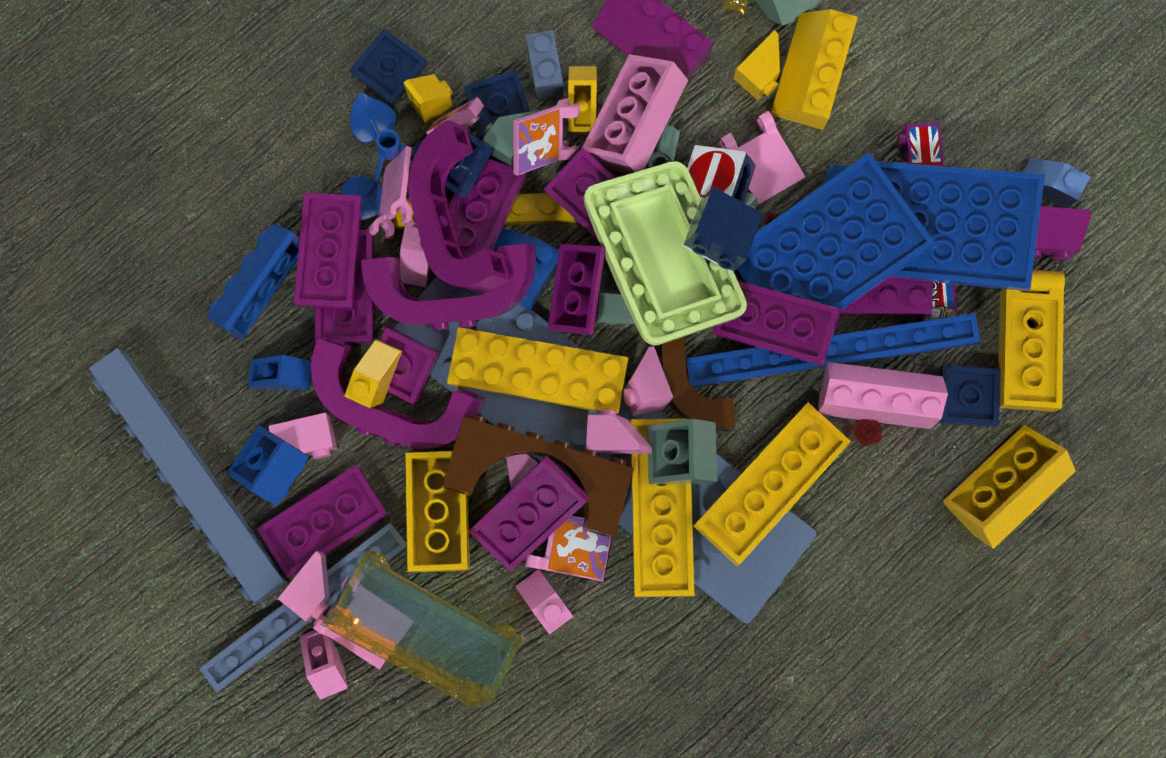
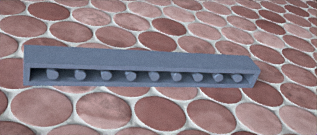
(189, 476)

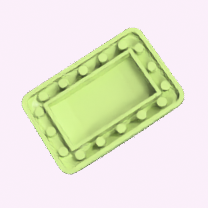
(643, 230)

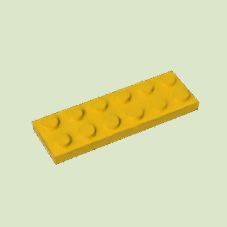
(537, 371)
(772, 484)
(660, 530)

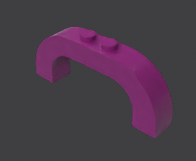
(438, 238)
(388, 293)
(330, 384)

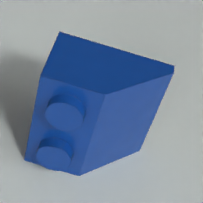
(267, 465)

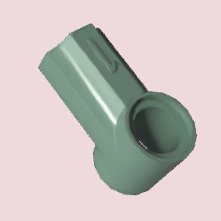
(665, 147)

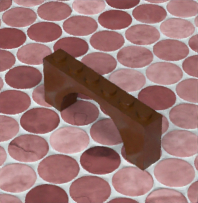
(483, 444)

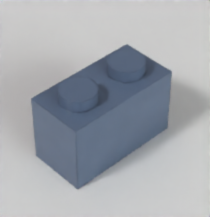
(544, 64)

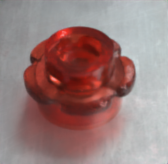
(861, 435)

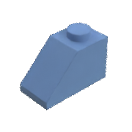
(1061, 183)

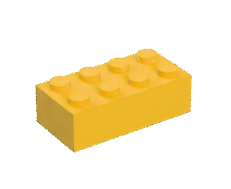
(434, 517)

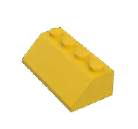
(814, 67)
(1010, 485)

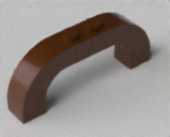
(685, 399)

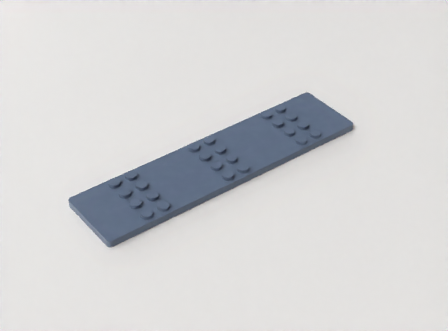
(737, 589)

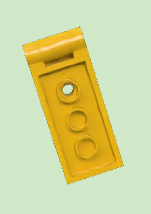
(1032, 357)

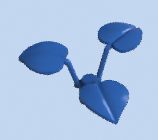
(371, 121)

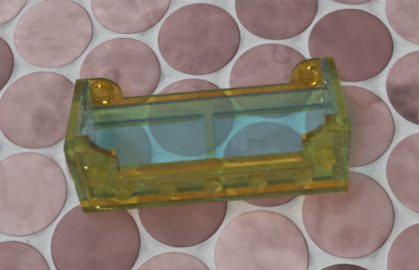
(422, 632)

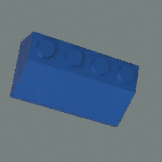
(256, 281)

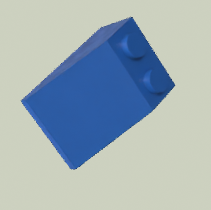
(545, 263)

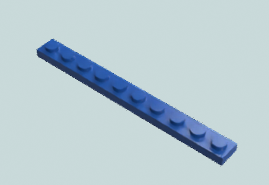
(843, 349)

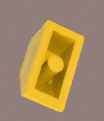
(761, 68)
(582, 90)
(428, 96)
(373, 375)

